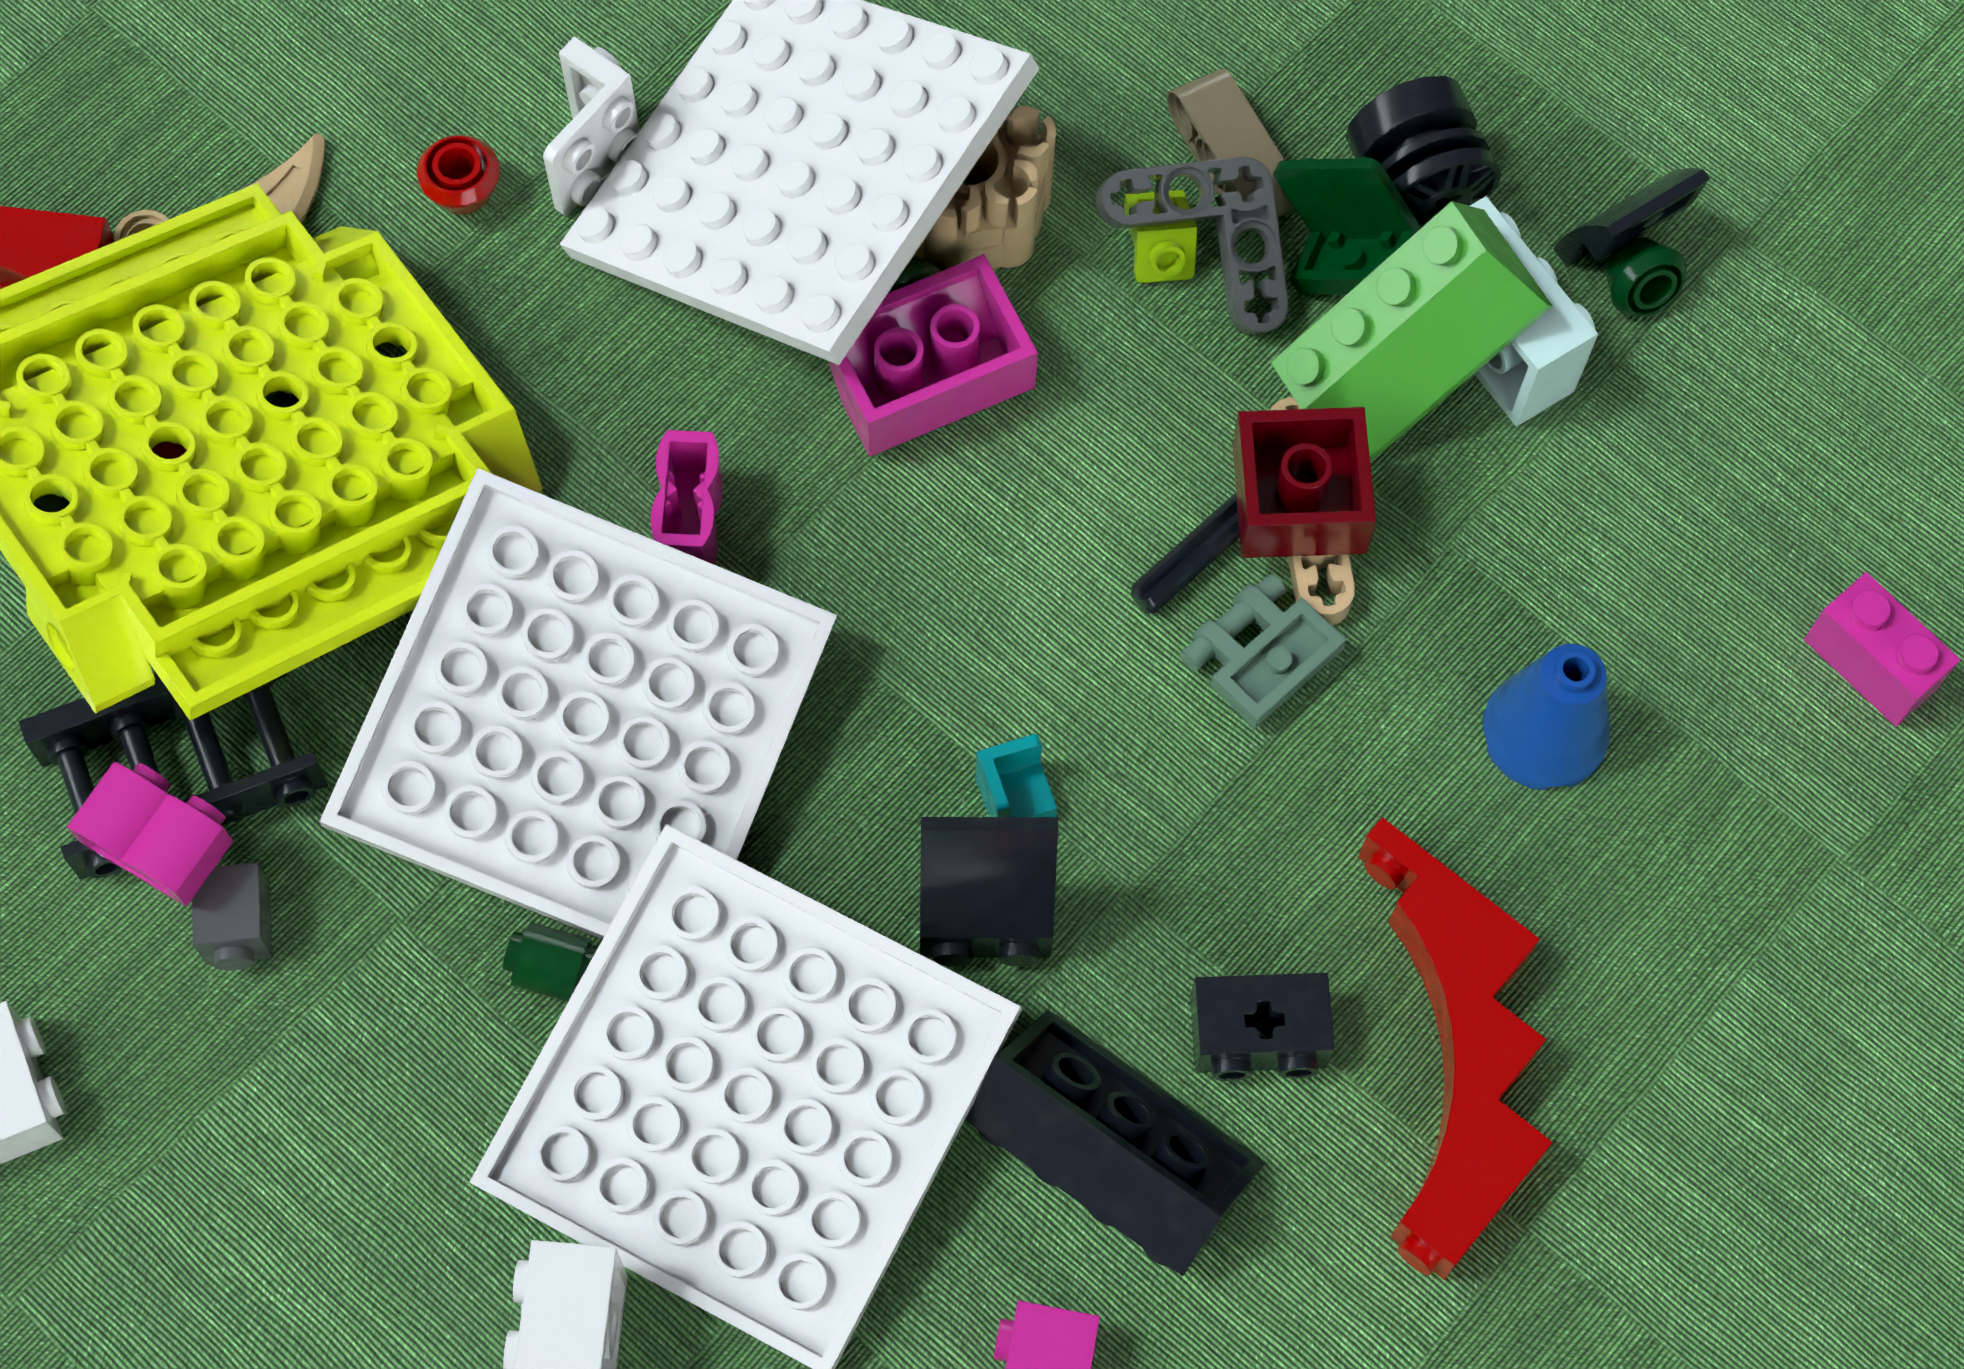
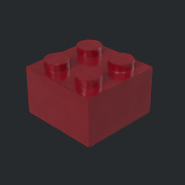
(1303, 482)

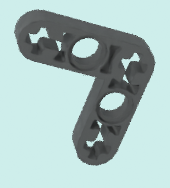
(1231, 218)

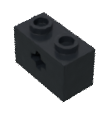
(1292, 1009)

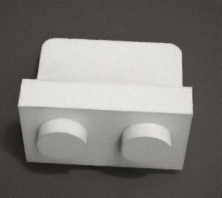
(600, 129)

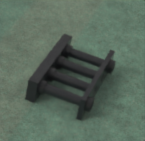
(71, 730)

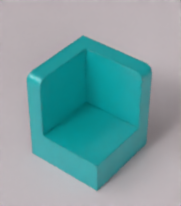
(1014, 779)

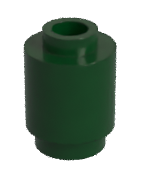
(547, 960)

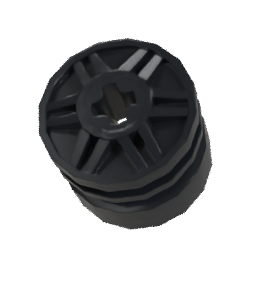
(1426, 145)

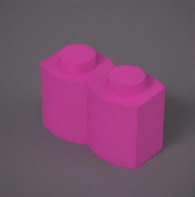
(688, 493)
(151, 832)

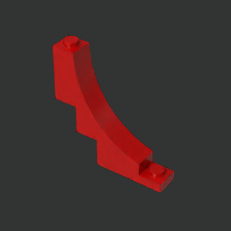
(1466, 959)

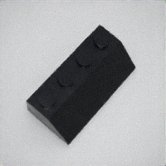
(1112, 1141)

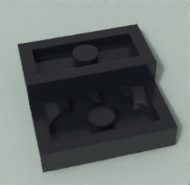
(1633, 216)

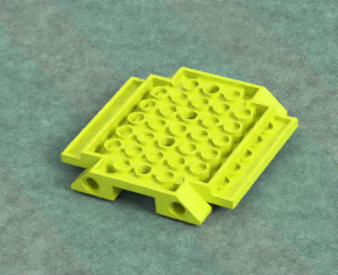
(276, 520)

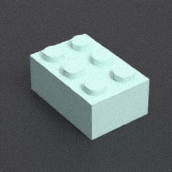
(1551, 353)

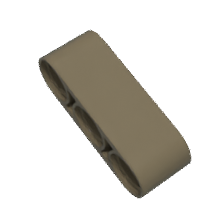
(1222, 125)

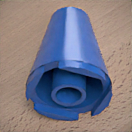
(1550, 719)

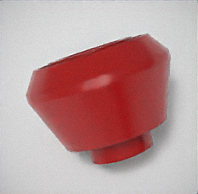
(458, 173)

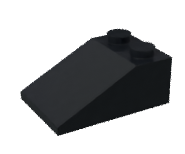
(987, 889)

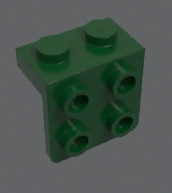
(1351, 217)

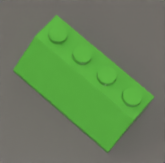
(1416, 326)

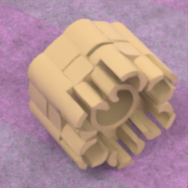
(1006, 206)

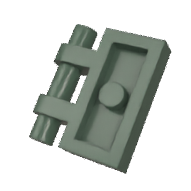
(1273, 664)

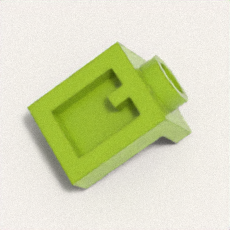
(1163, 250)

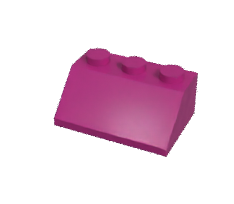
(934, 357)

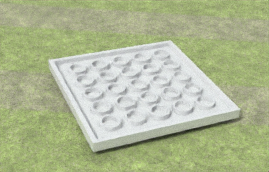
(800, 165)
(571, 705)
(747, 1098)

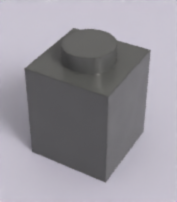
(233, 917)

